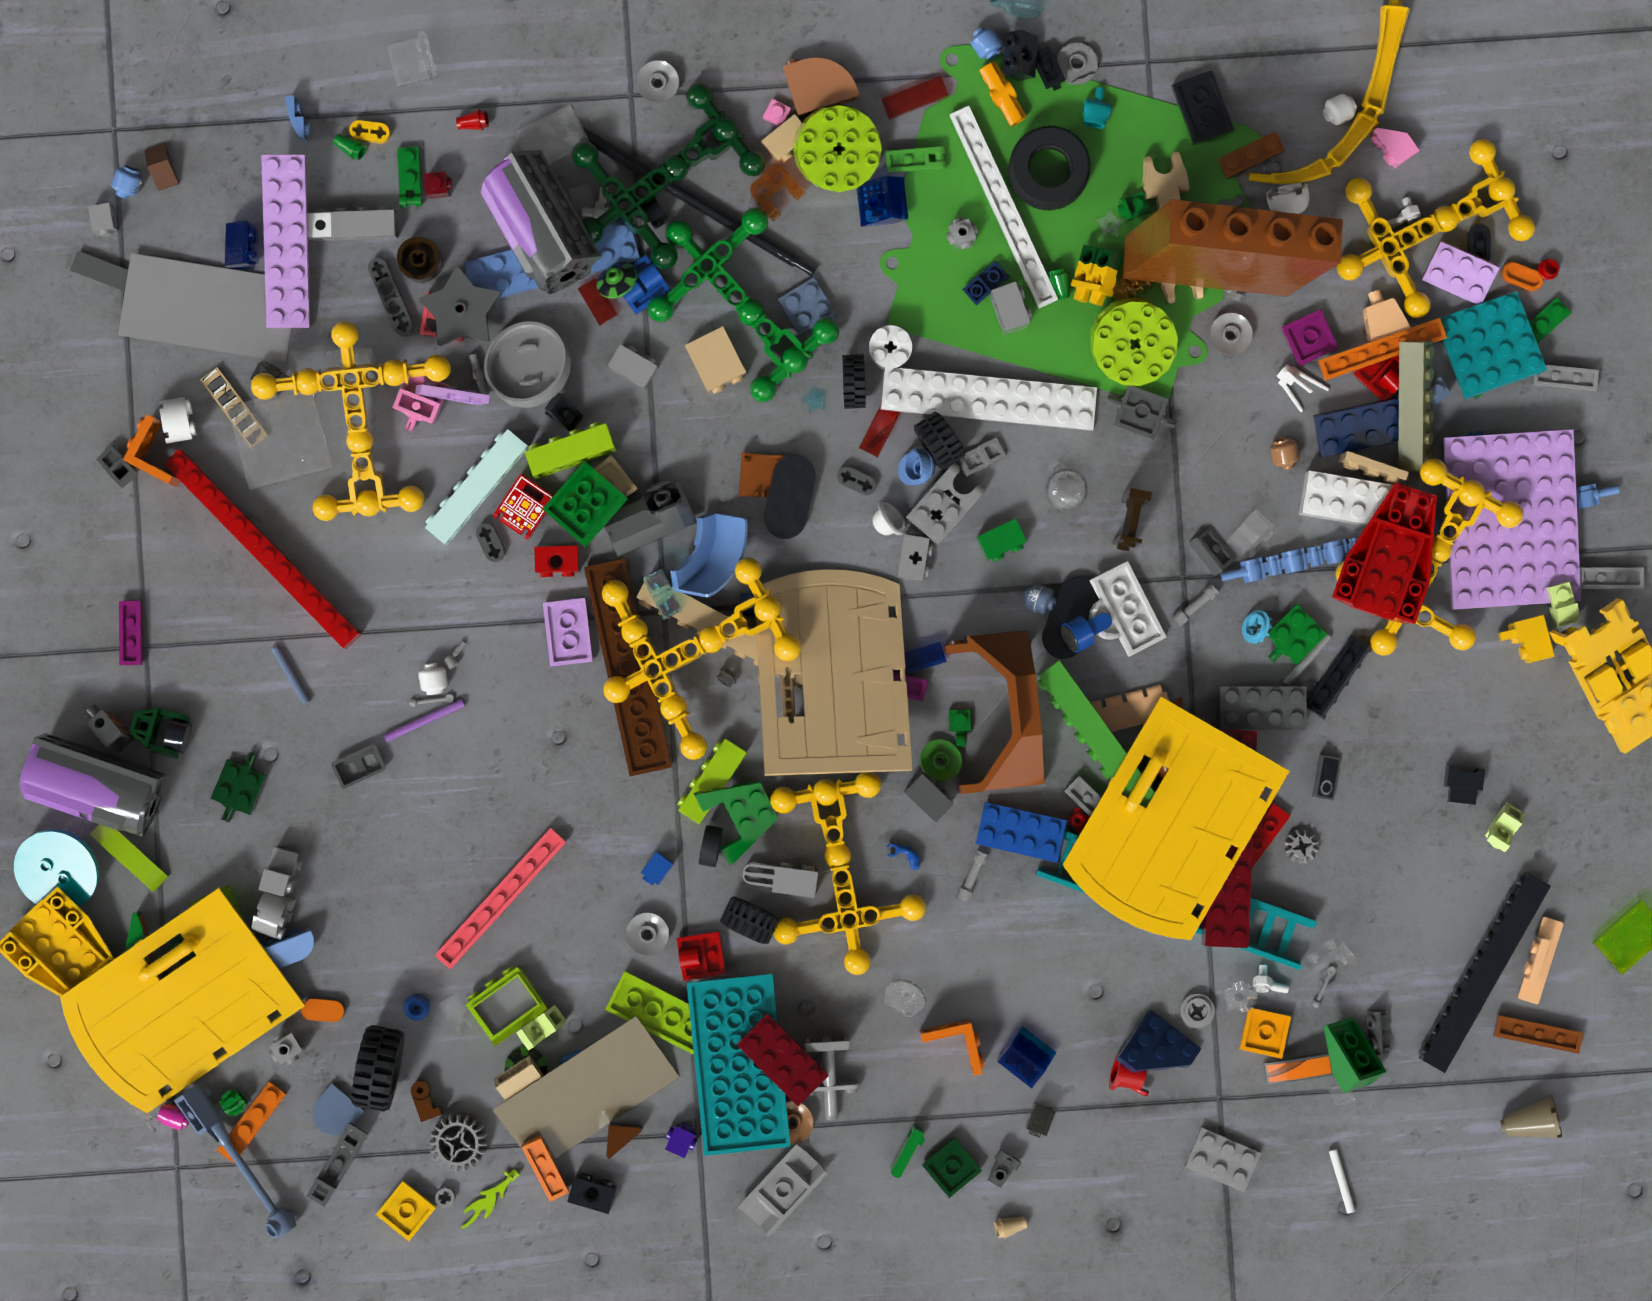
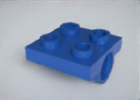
(647, 286)

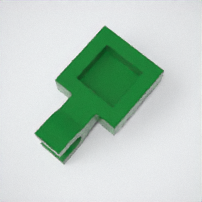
(960, 723)

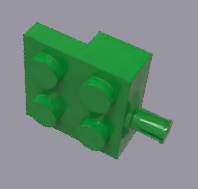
(1295, 635)

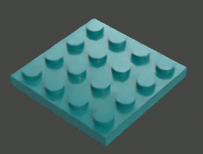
(1491, 345)

